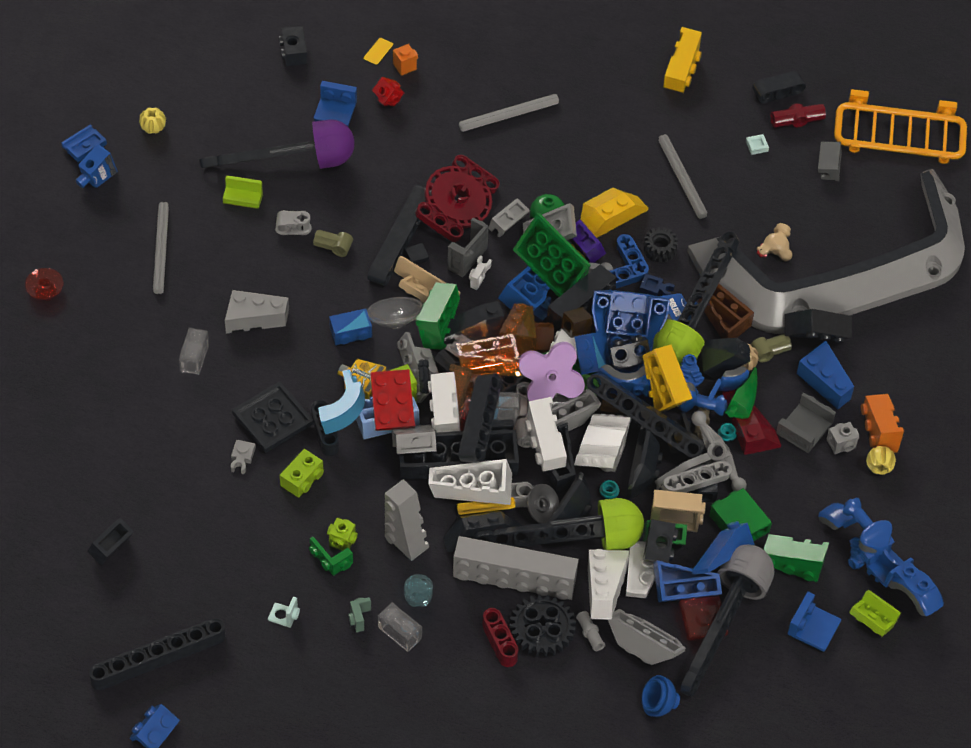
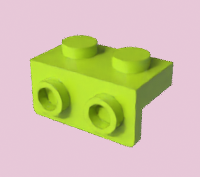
(875, 613)

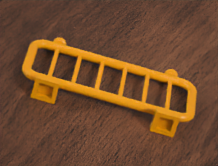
(945, 112)

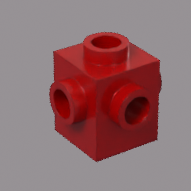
(388, 91)

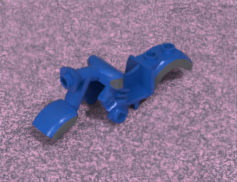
(638, 384)
(881, 561)

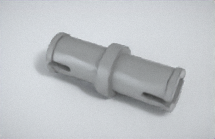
(590, 631)

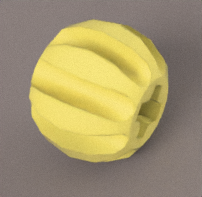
(152, 120)
(881, 460)

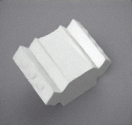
(603, 442)

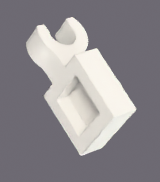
(478, 274)

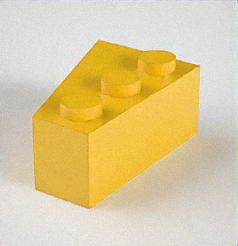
(683, 61)
(666, 379)

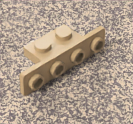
(416, 279)

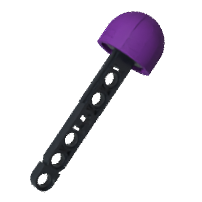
(331, 142)

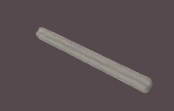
(508, 112)
(682, 176)
(160, 253)

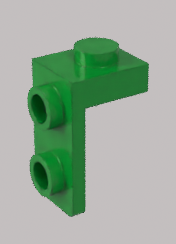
(335, 564)

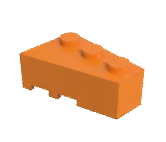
(881, 422)

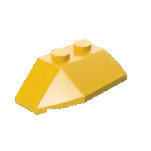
(610, 210)

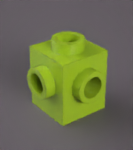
(342, 534)

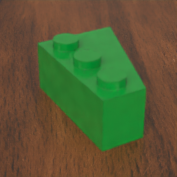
(436, 315)

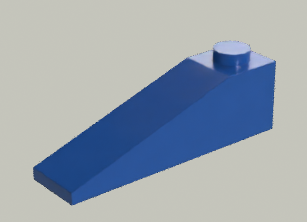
(724, 546)

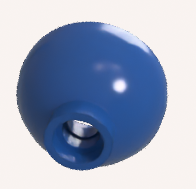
(659, 696)

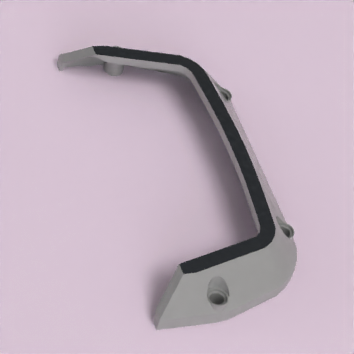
(854, 287)

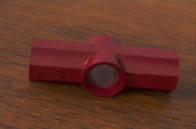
(798, 115)

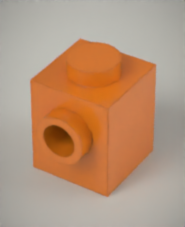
(405, 59)

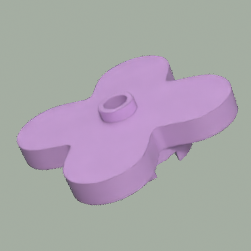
(556, 362)

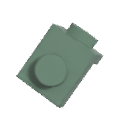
(357, 607)

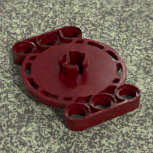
(470, 205)

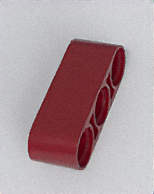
(496, 629)

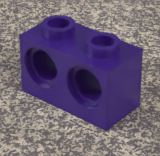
(587, 243)

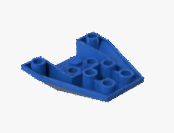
(626, 315)

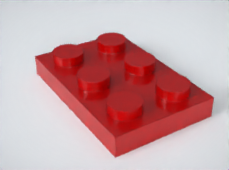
(392, 400)

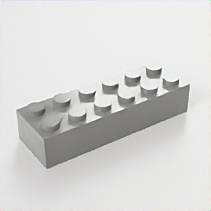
(515, 568)

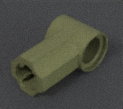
(338, 243)
(770, 347)

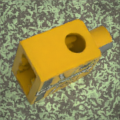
(362, 370)

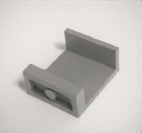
(414, 440)

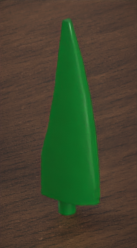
(744, 398)

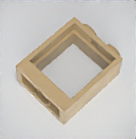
(681, 502)

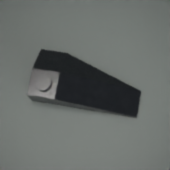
(477, 323)

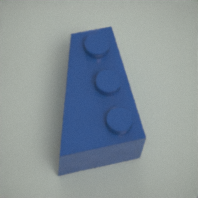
(826, 375)

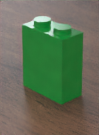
(741, 508)

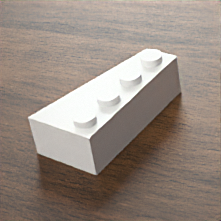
(605, 580)

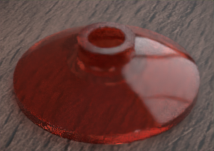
(45, 278)
(463, 412)

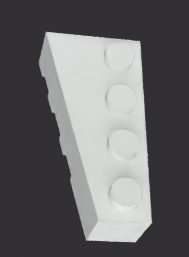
(473, 482)

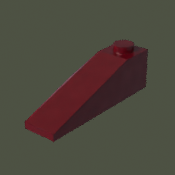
(755, 432)

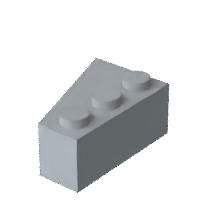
(255, 310)

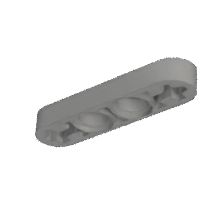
(695, 476)

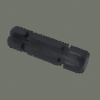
(424, 375)

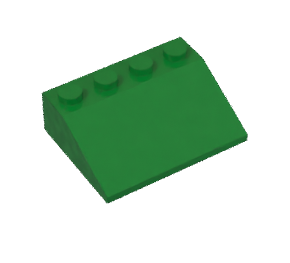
(551, 256)

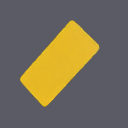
(378, 51)

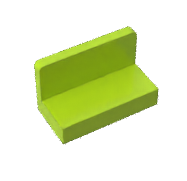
(243, 192)

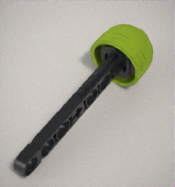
(682, 333)
(617, 524)

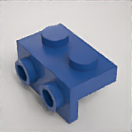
(155, 727)

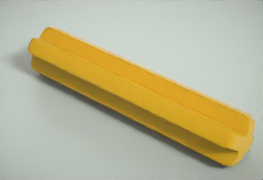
(479, 507)

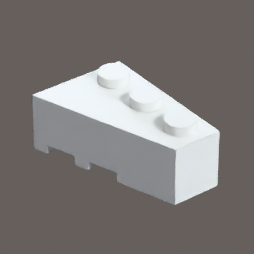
(444, 402)

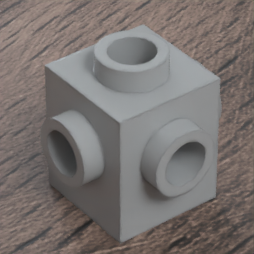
(842, 437)

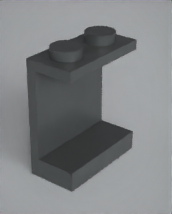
(462, 259)
(806, 423)

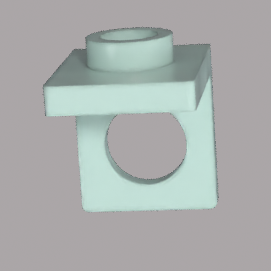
(292, 613)

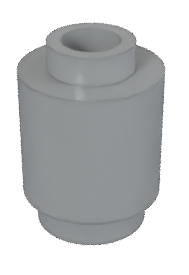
(523, 436)

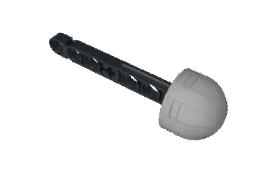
(745, 575)

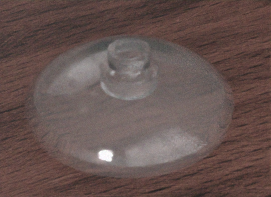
(394, 312)

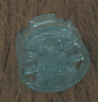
(418, 591)

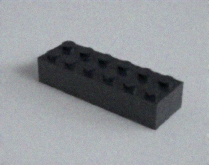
(501, 445)

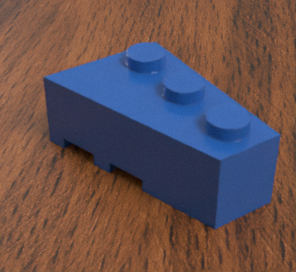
(679, 583)

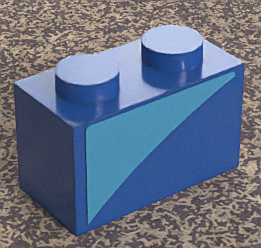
(350, 326)
(590, 352)

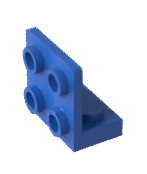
(336, 102)
(813, 624)

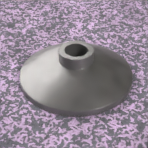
(542, 502)

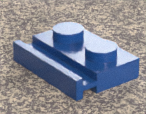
(83, 142)

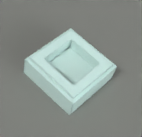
(757, 144)

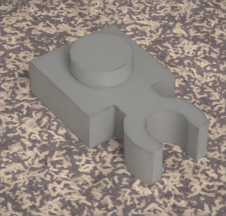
(242, 454)

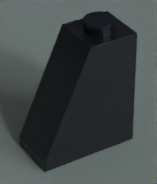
(724, 355)

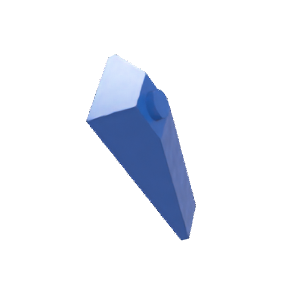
(525, 289)

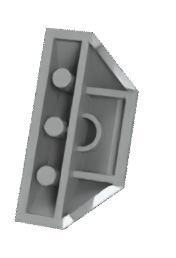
(574, 410)
(643, 638)

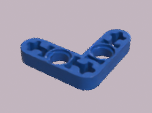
(631, 265)

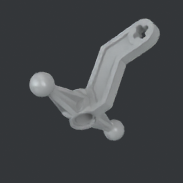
(711, 442)

